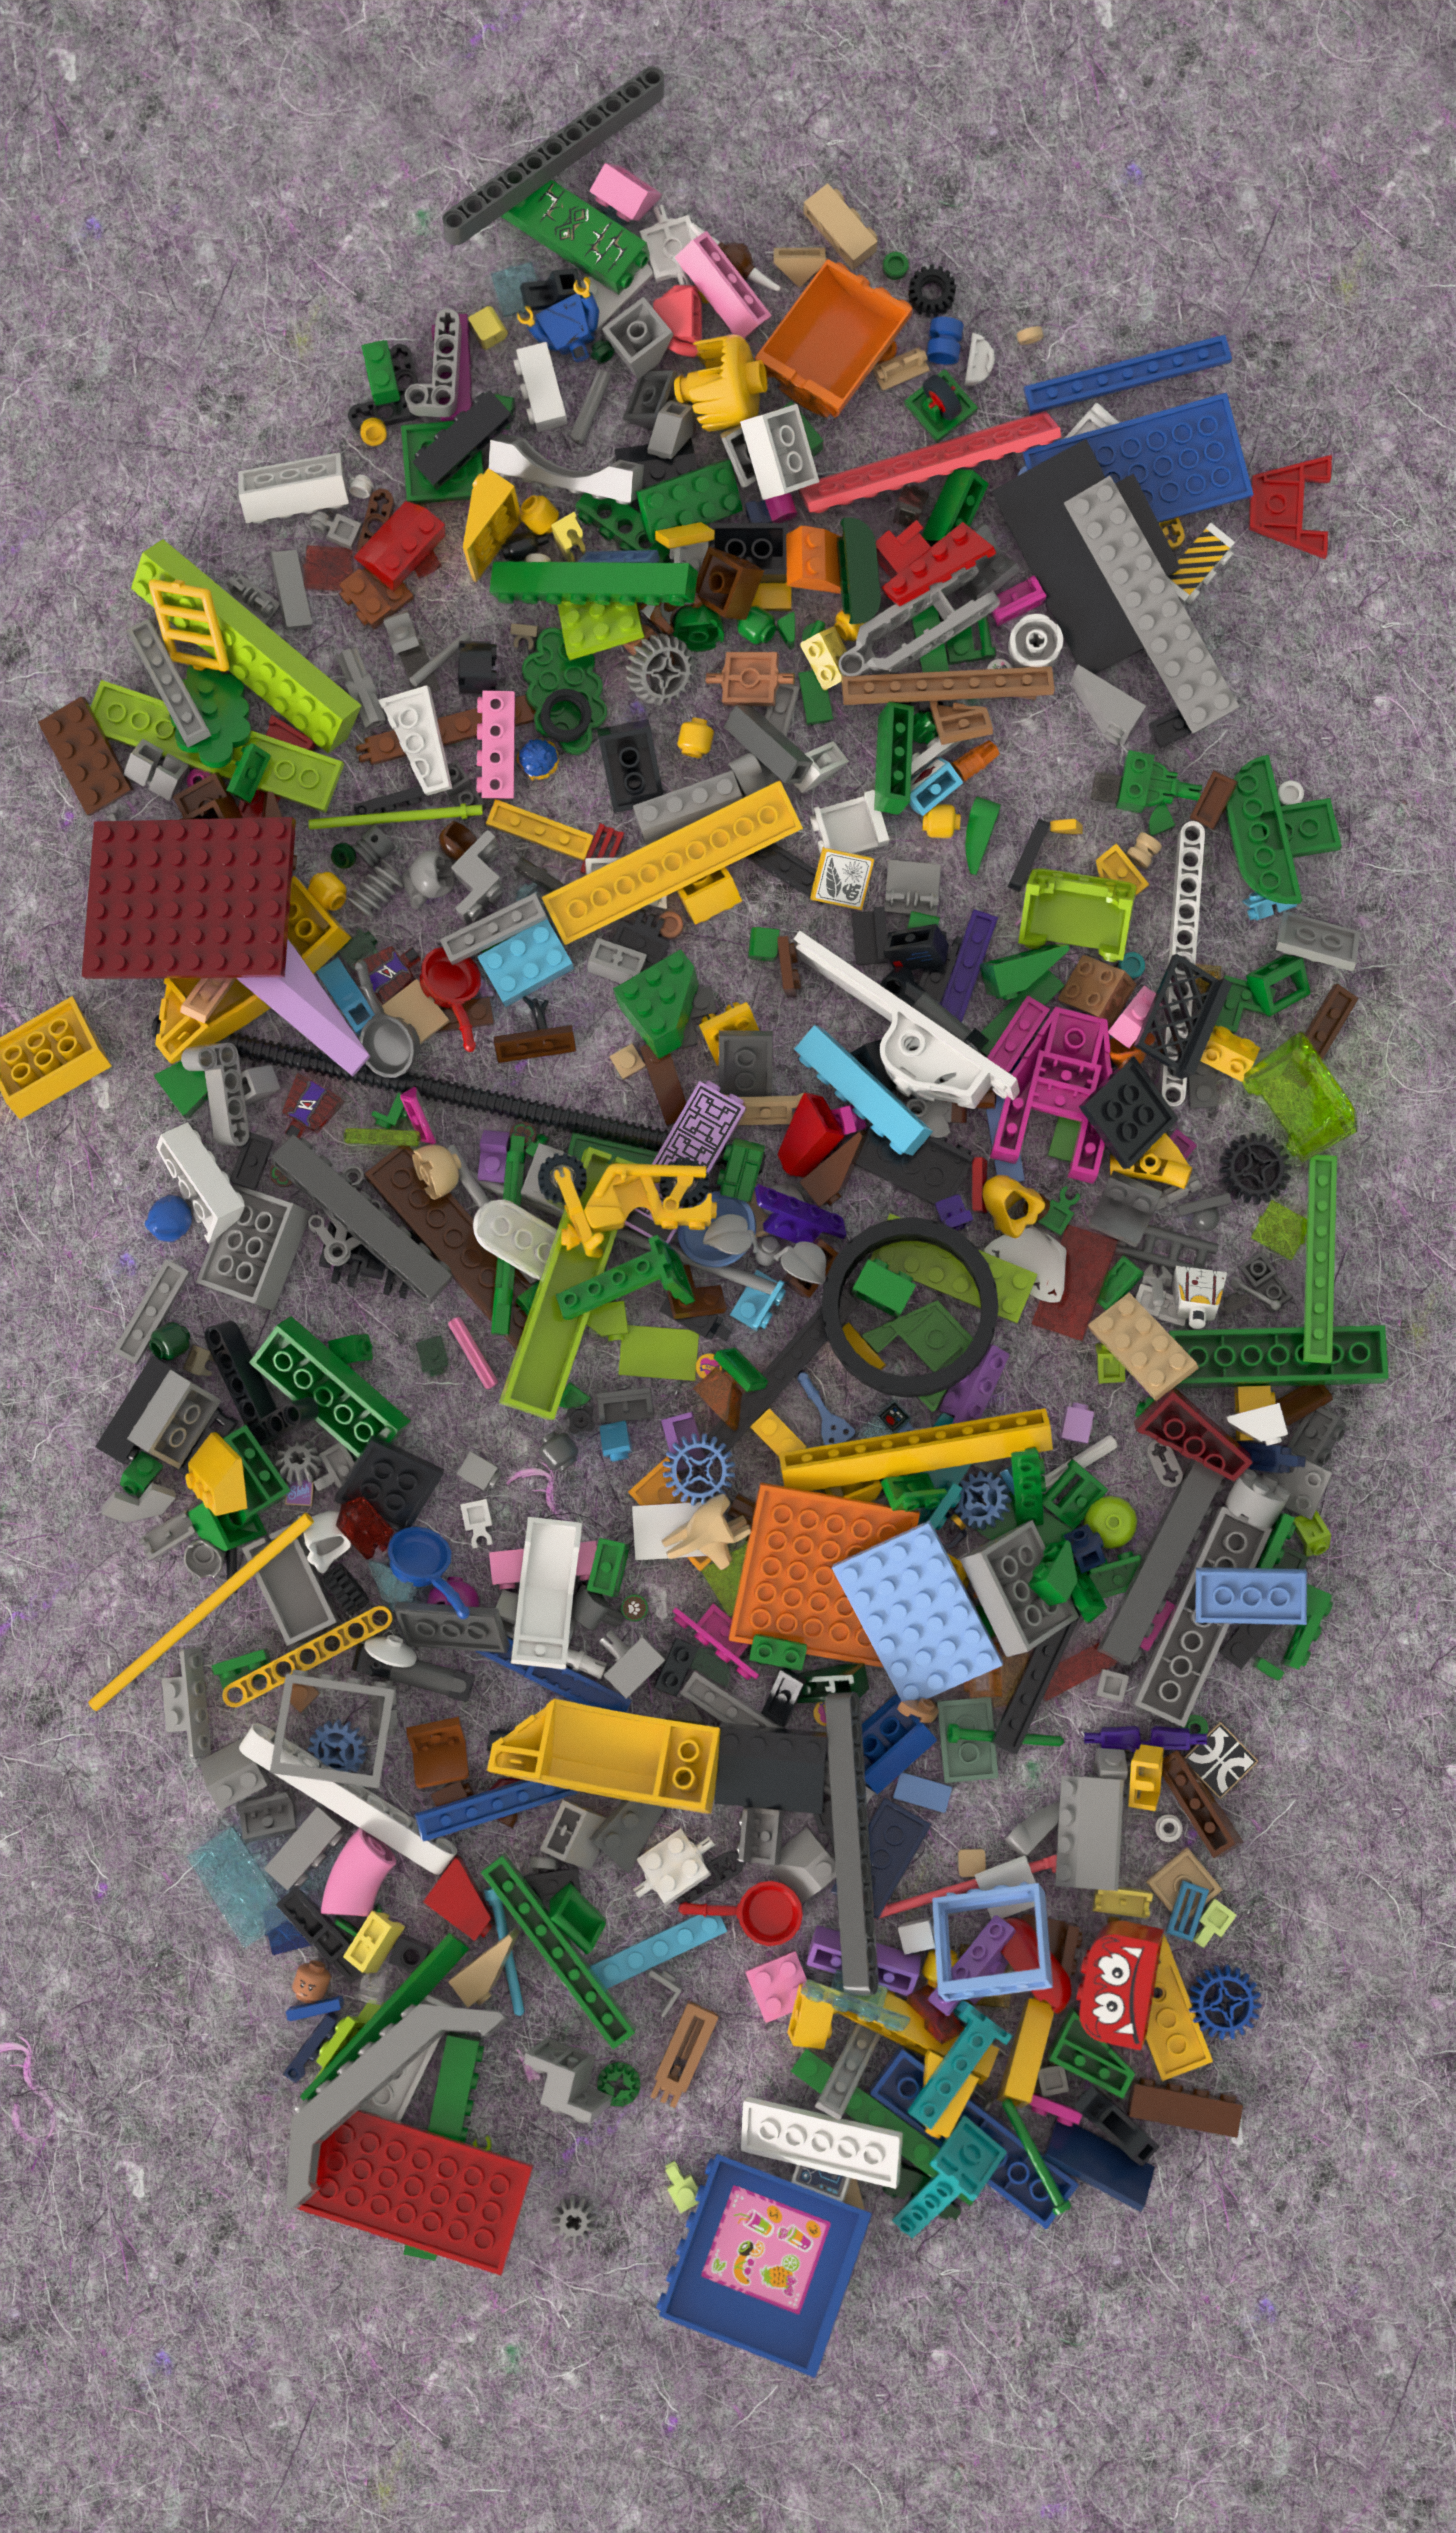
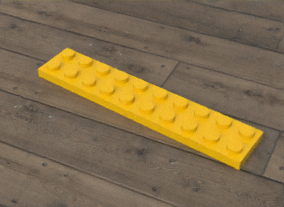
(672, 862)

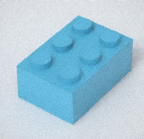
(525, 962)

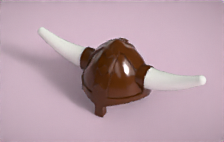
(742, 260)

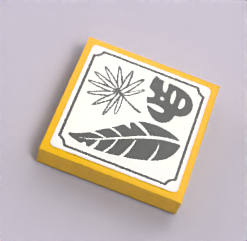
(842, 878)

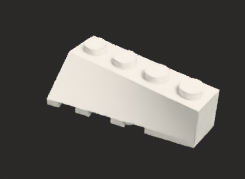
(200, 1180)

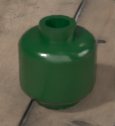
(169, 1341)

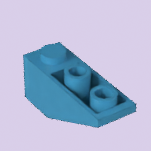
(346, 994)
(616, 1441)

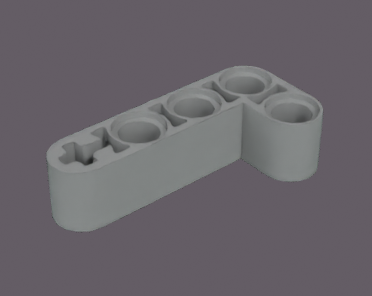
(441, 363)
(224, 1090)

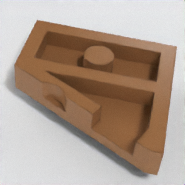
(960, 722)

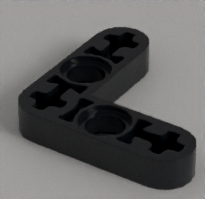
(400, 410)

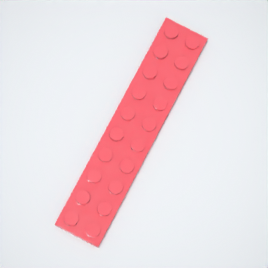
(930, 461)

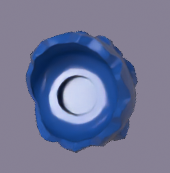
(169, 1218)

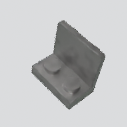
(992, 571)
(1125, 1209)

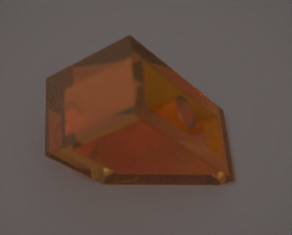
(722, 1396)

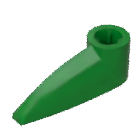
(979, 831)

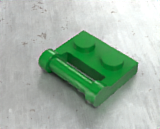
(961, 646)
(1078, 1500)

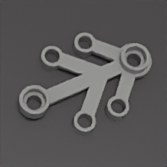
(340, 1242)

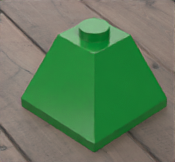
(221, 1531)

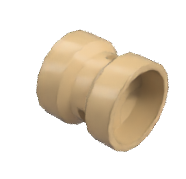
(1144, 849)

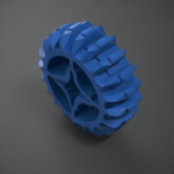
(1236, 2000)

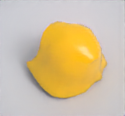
(1001, 1194)

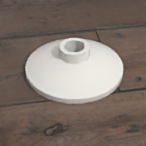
(390, 1651)

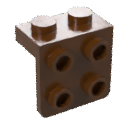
(1063, 1940)

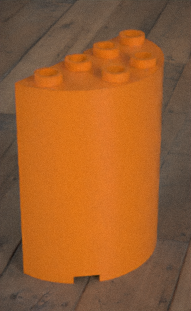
(832, 339)

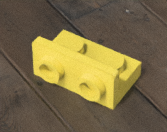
(823, 655)

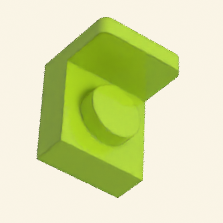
(1108, 1367)
(1313, 1534)

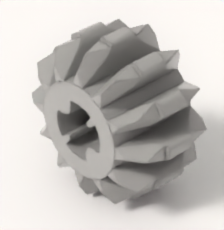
(307, 1459)
(572, 2229)

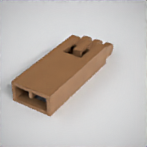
(688, 2044)

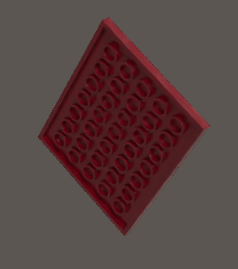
(189, 898)

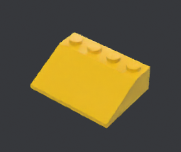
(490, 521)
(48, 1058)

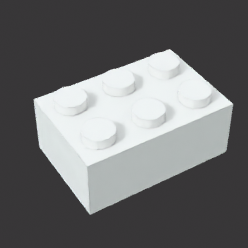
(779, 452)

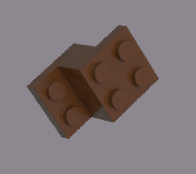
(207, 800)

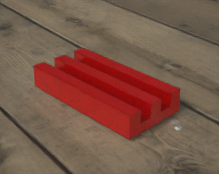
(610, 832)
(979, 1177)

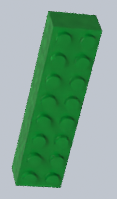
(1276, 1357)

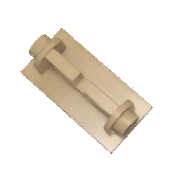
(901, 368)

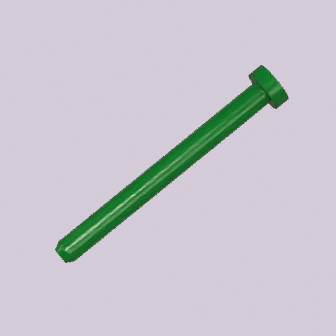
(955, 1733)
(1036, 2159)

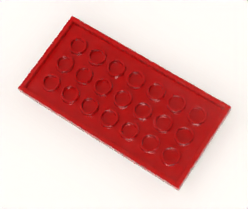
(421, 2190)

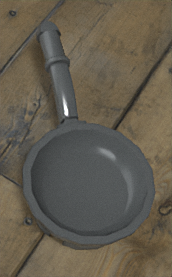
(386, 1038)

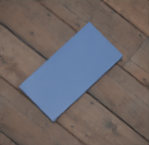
(1251, 1595)

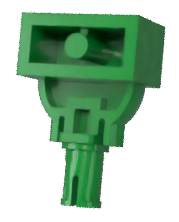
(1150, 783)

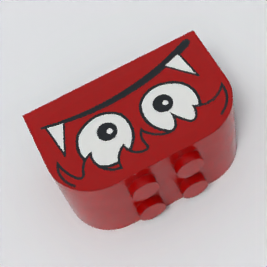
(1120, 1983)

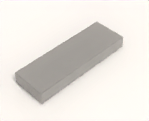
(290, 589)

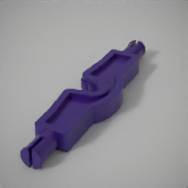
(1130, 1738)

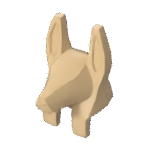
(708, 1533)

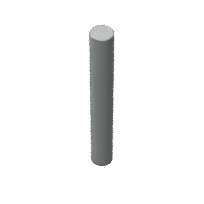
(438, 660)

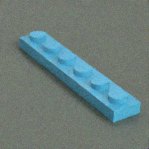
(658, 1948)

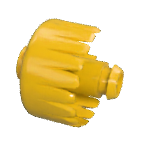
(727, 387)

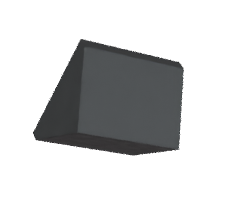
(649, 397)

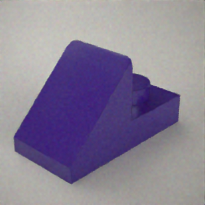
(953, 1213)

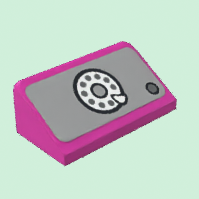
(418, 1115)

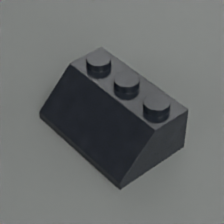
(657, 468)
(756, 542)

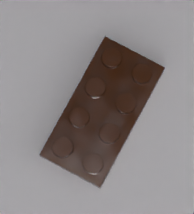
(85, 756)

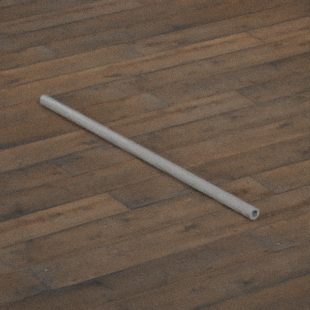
(642, 1241)

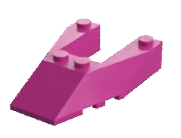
(1055, 1078)

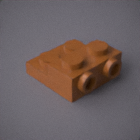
(373, 597)

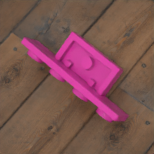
(714, 1629)

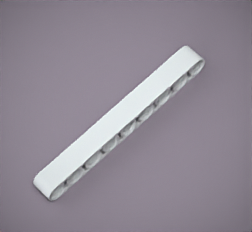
(352, 1802)

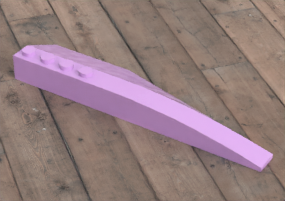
(310, 1011)

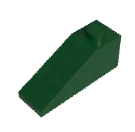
(834, 1680)

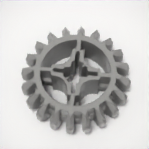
(652, 660)

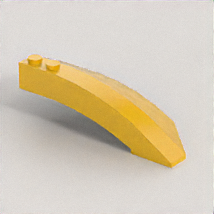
(310, 931)
(613, 1755)

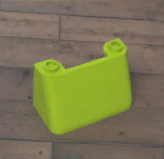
(1077, 912)

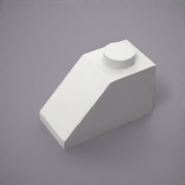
(825, 763)
(1260, 1424)

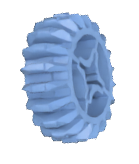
(682, 1452)

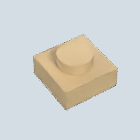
(627, 1061)

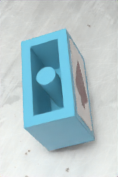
(933, 785)

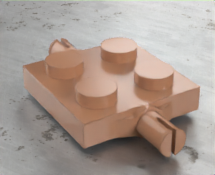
(750, 678)

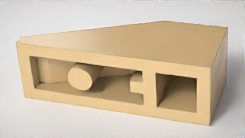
(482, 1974)

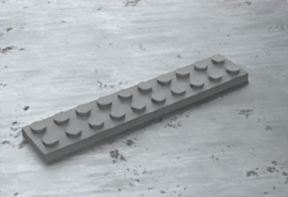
(1151, 605)

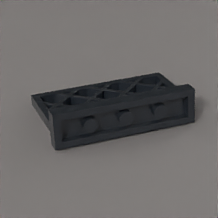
(1203, 1022)

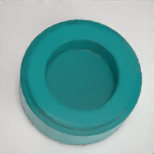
(1132, 964)

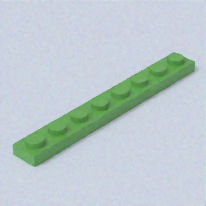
(1320, 1259)

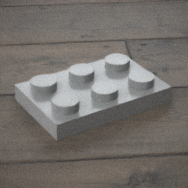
(1318, 941)

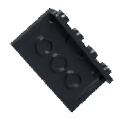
(929, 1174)

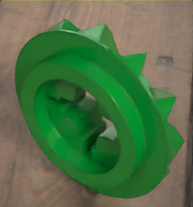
(630, 2079)

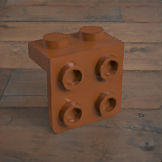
(438, 1752)

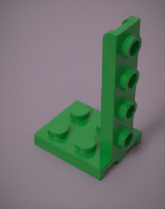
(657, 1264)

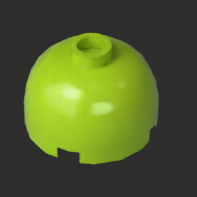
(1113, 1520)

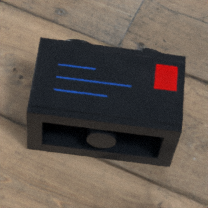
(916, 947)

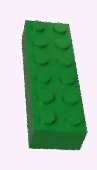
(346, 1402)

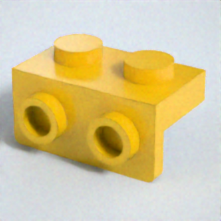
(1229, 1053)

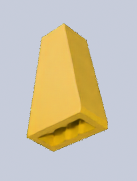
(1026, 2053)

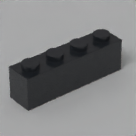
(462, 439)
(114, 1439)

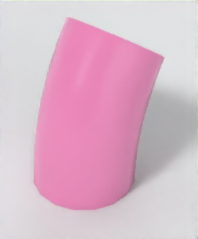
(357, 1876)

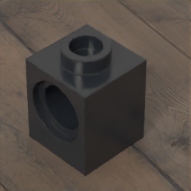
(398, 1955)

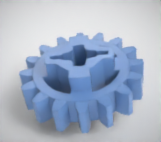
(994, 1495)
(330, 1740)

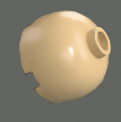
(437, 1168)

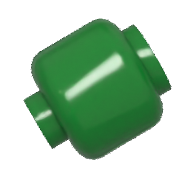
(758, 626)

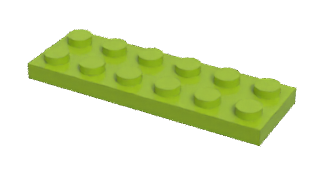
(947, 1275)

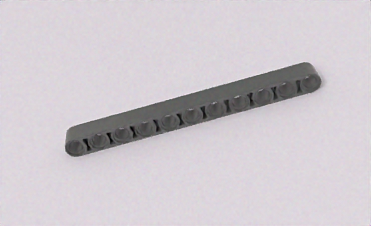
(553, 156)
(851, 1844)

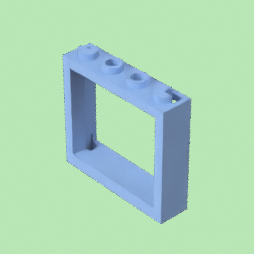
(994, 1984)

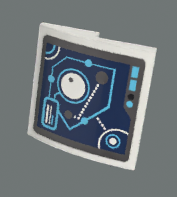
(823, 2182)

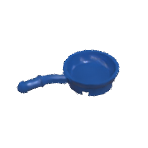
(422, 1558)

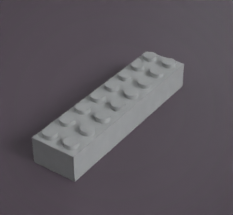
(1188, 1647)

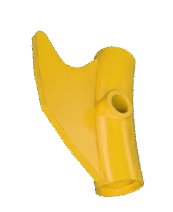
(1169, 1164)

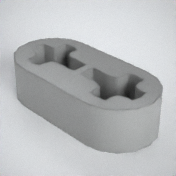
(1158, 1467)

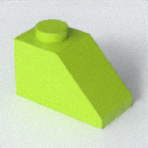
(609, 1321)

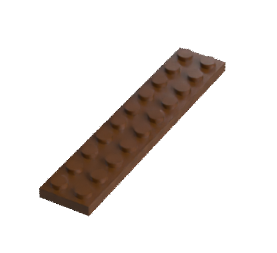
(446, 1232)

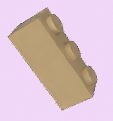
(840, 226)

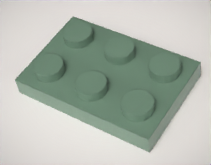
(967, 1758)

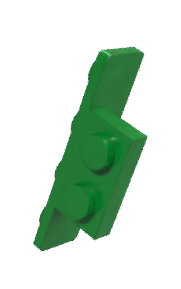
(1028, 1486)

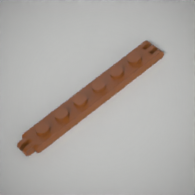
(452, 728)

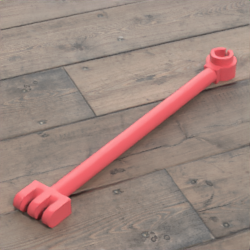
(961, 1888)

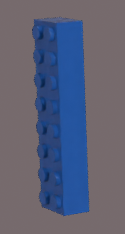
(1015, 2175)

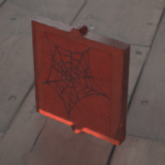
(326, 567)

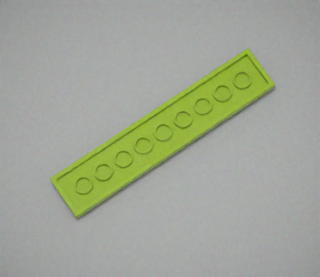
(290, 773)

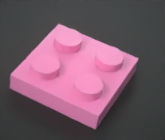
(776, 1984)

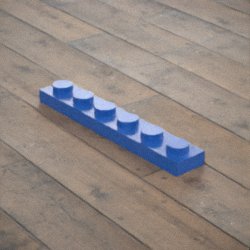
(486, 1807)

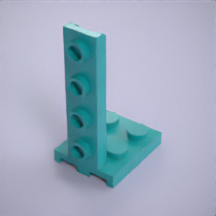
(956, 2064)
(962, 2165)

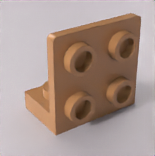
(1097, 989)

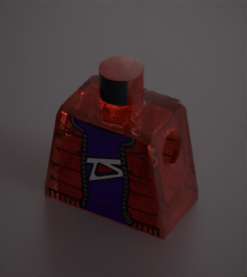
(390, 971)
(309, 1106)

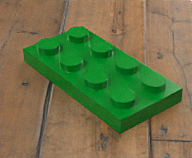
(690, 498)

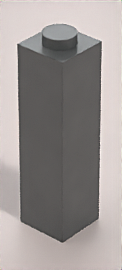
(768, 744)

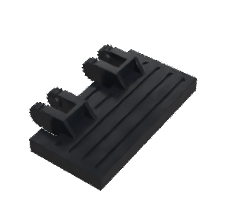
(370, 1266)

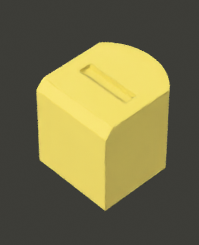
(487, 327)

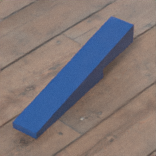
(565, 1682)

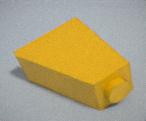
(951, 2114)

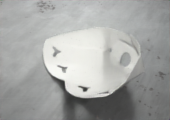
(1037, 1255)

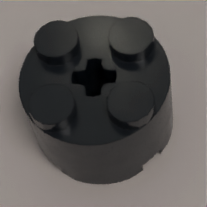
(475, 667)

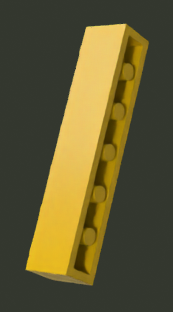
(918, 2038)

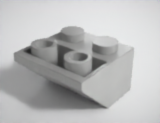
(571, 1833)

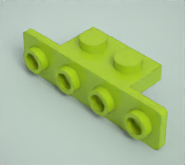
(345, 2031)

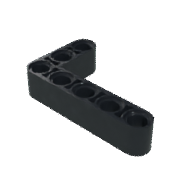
(250, 1390)

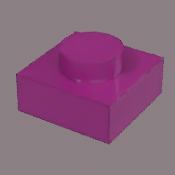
(1183, 1143)

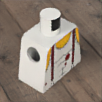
(1197, 1294)

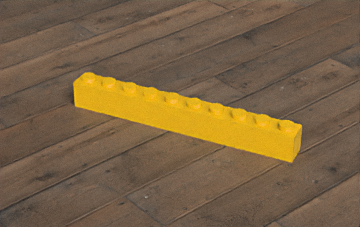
(916, 1451)

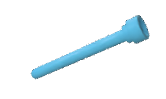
(510, 1967)

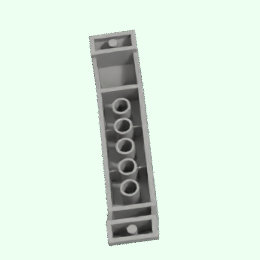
(365, 2078)

